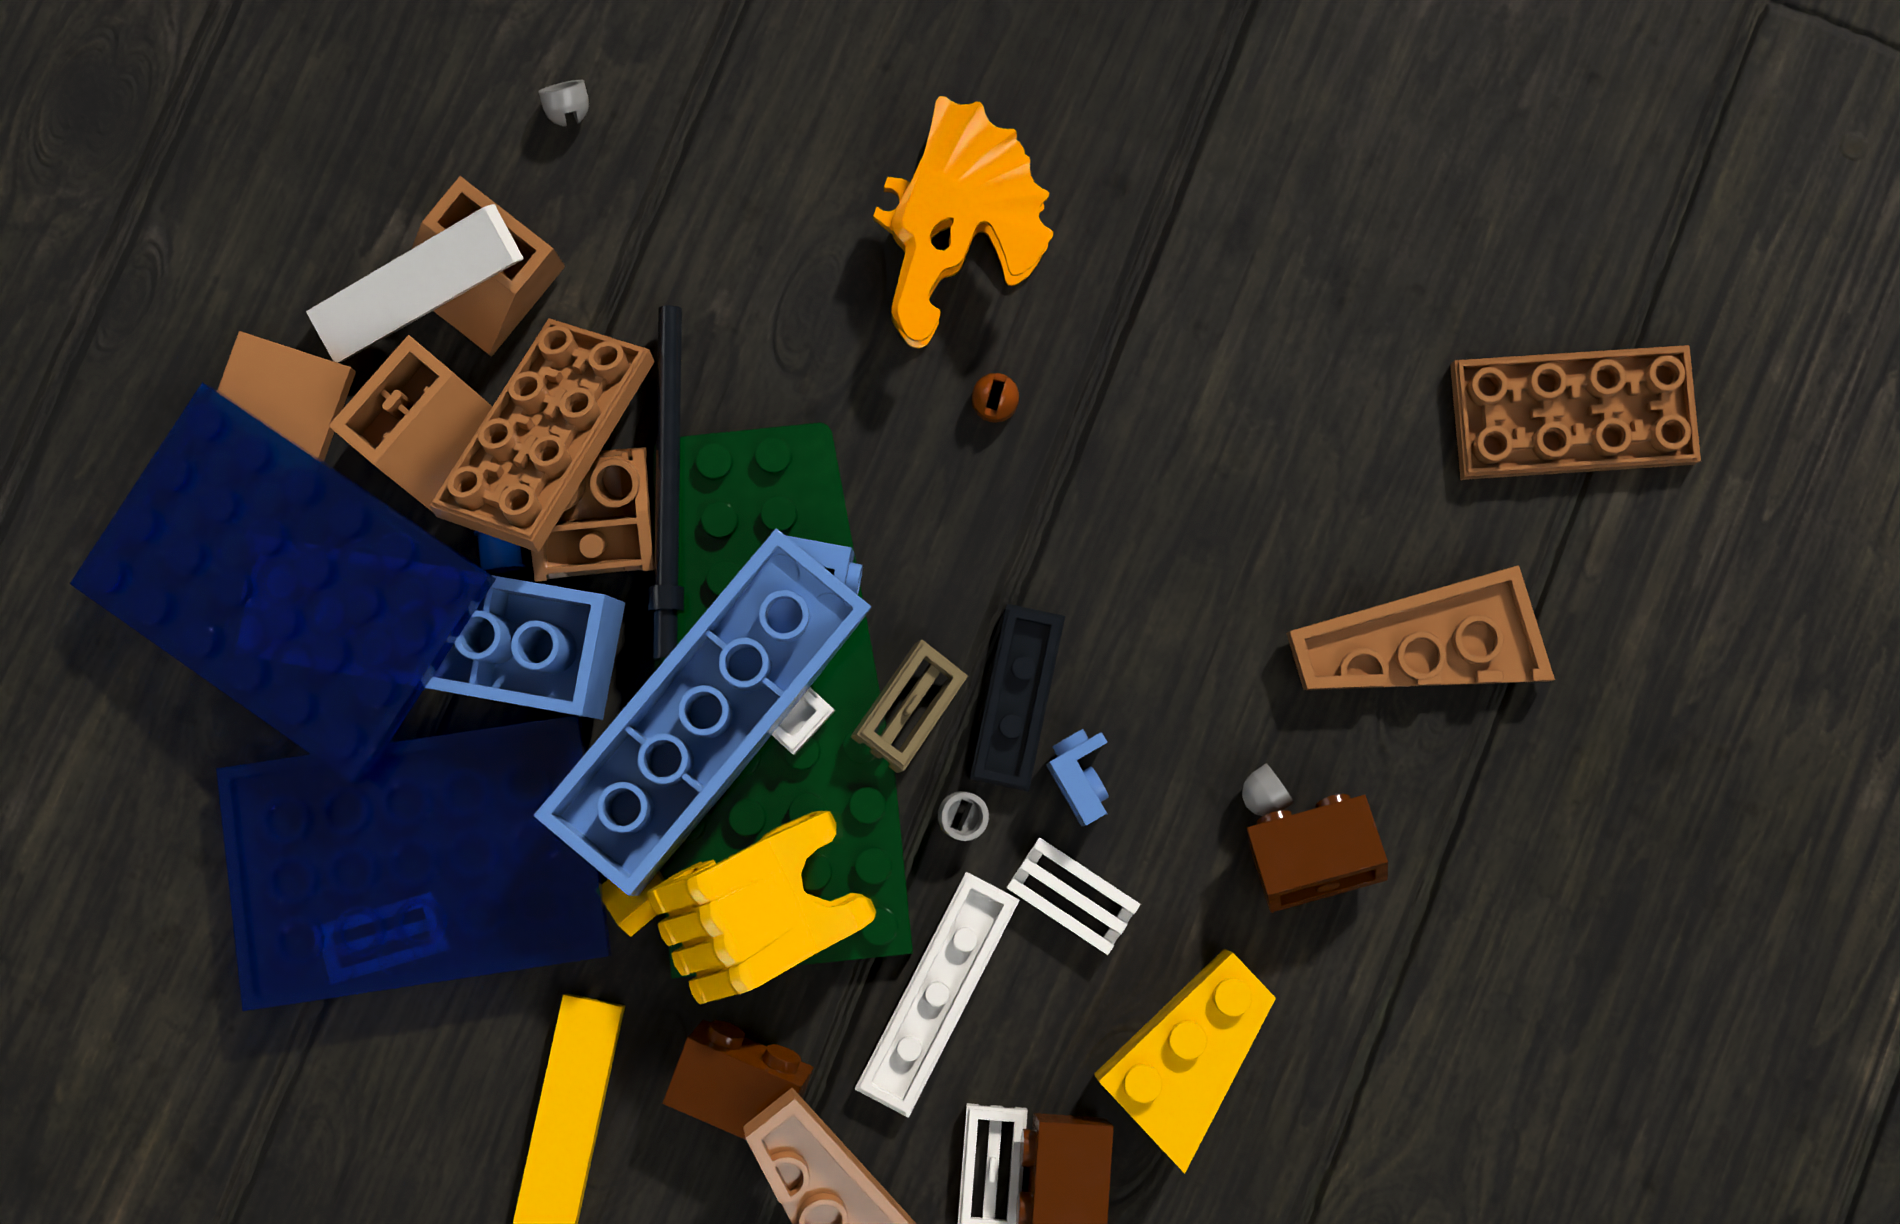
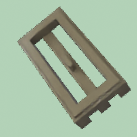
(881, 744)

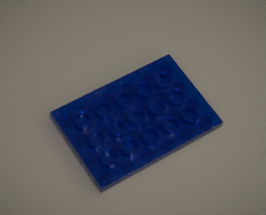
(282, 583)
(411, 872)

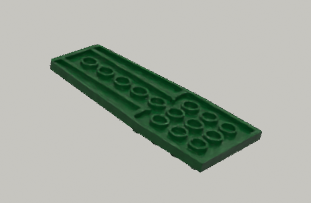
(731, 501)

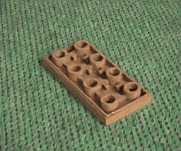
(287, 389)
(1575, 412)
(542, 434)

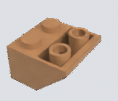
(498, 304)
(412, 420)

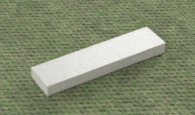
(415, 283)
(937, 994)

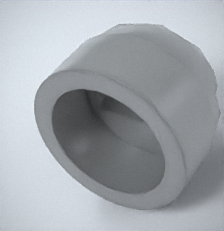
(565, 98)
(1265, 792)
(972, 821)

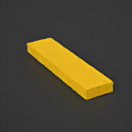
(569, 1111)

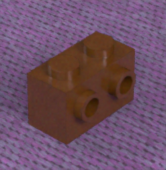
(1317, 851)
(732, 1078)
(1067, 1170)

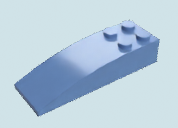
(536, 648)
(703, 714)

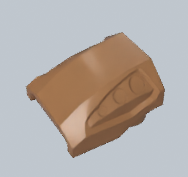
(601, 527)

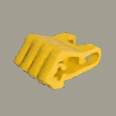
(751, 914)

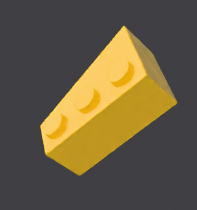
(1188, 1056)

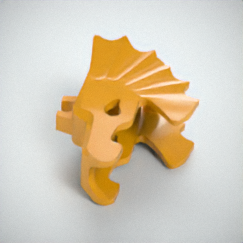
(967, 182)

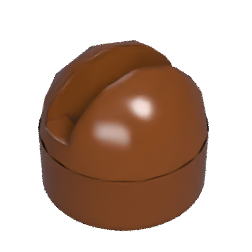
(1007, 401)

